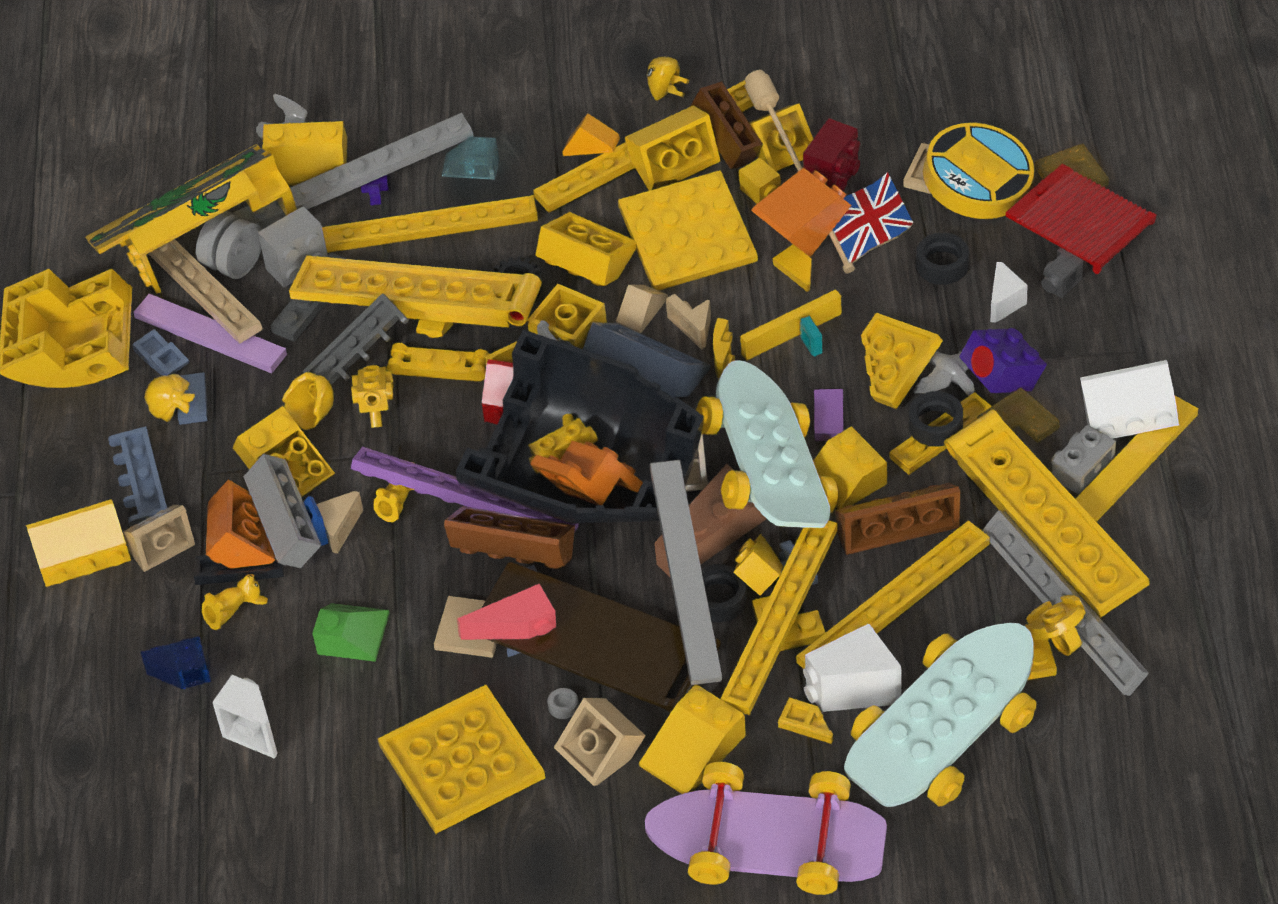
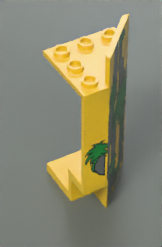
(244, 177)

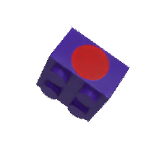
(1002, 360)

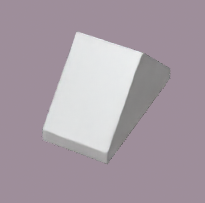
(1008, 293)

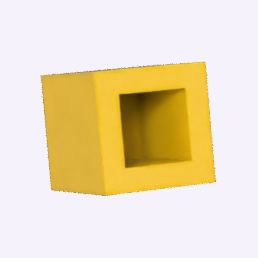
(758, 180)

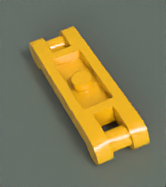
(437, 363)

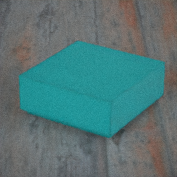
(811, 336)

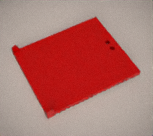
(1080, 216)

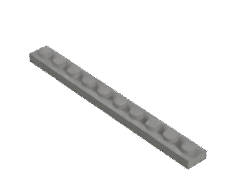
(366, 168)

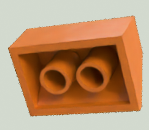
(235, 529)

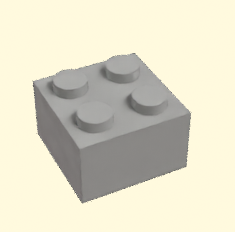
(288, 243)

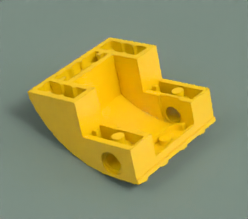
(63, 332)

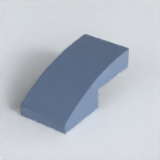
(159, 354)

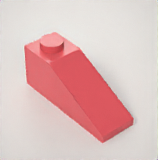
(513, 617)

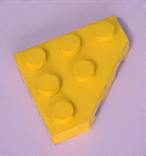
(895, 357)

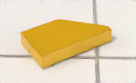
(795, 265)

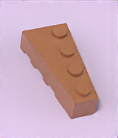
(713, 523)

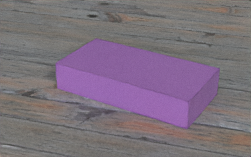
(828, 413)

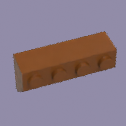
(898, 518)
(510, 536)

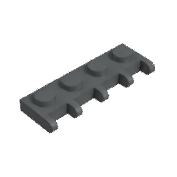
(357, 340)

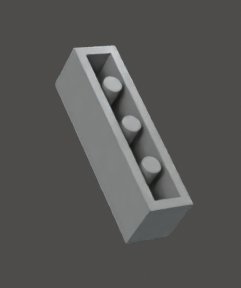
(282, 511)

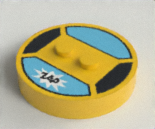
(977, 170)

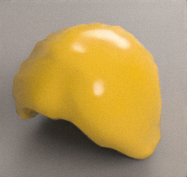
(308, 399)

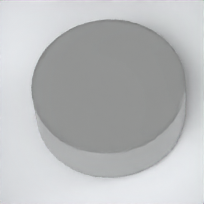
(562, 703)

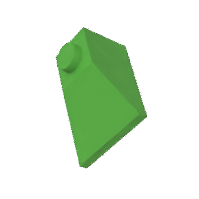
(350, 631)

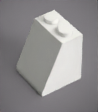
(852, 673)

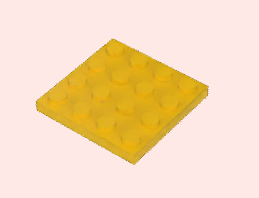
(687, 230)
(461, 759)

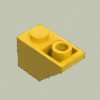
(757, 564)

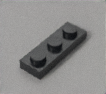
(210, 572)

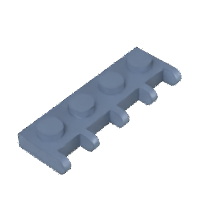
(141, 474)

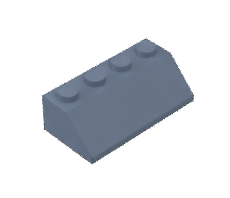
(655, 361)

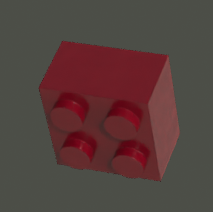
(834, 153)

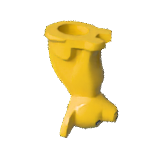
(390, 501)
(221, 607)

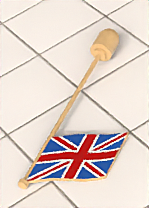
(875, 211)

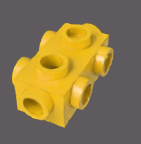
(372, 391)
(559, 440)

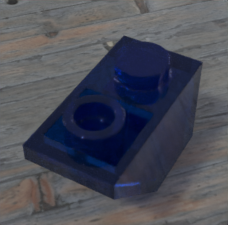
(178, 663)

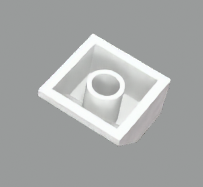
(244, 716)

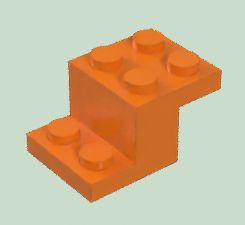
(587, 472)

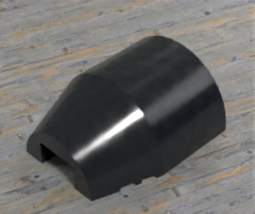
(606, 394)

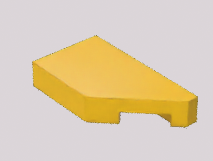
(805, 720)

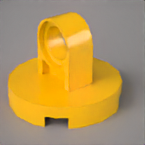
(1058, 623)

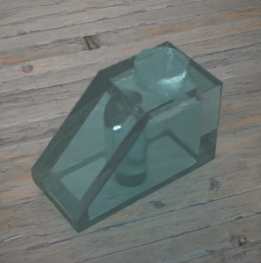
(473, 159)

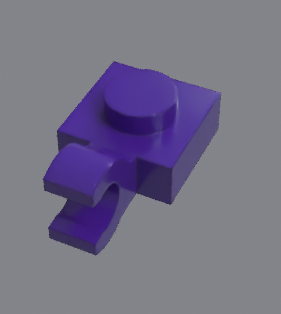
(374, 189)

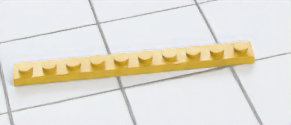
(605, 167)

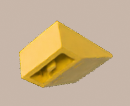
(283, 438)

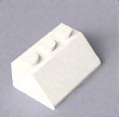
(1130, 400)

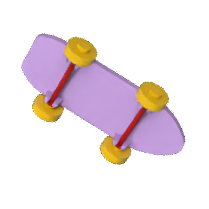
(770, 834)

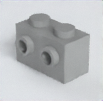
(1083, 459)

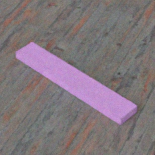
(208, 333)

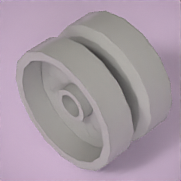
(229, 245)

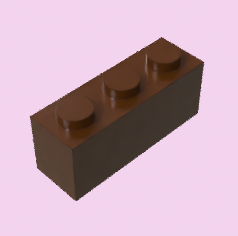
(731, 130)

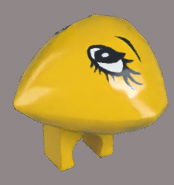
(662, 75)

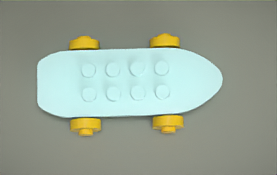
(769, 449)
(942, 714)

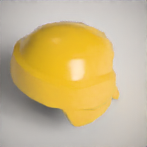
(167, 394)

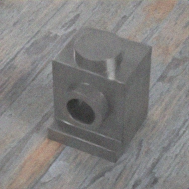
(1062, 273)

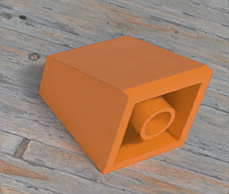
(803, 209)

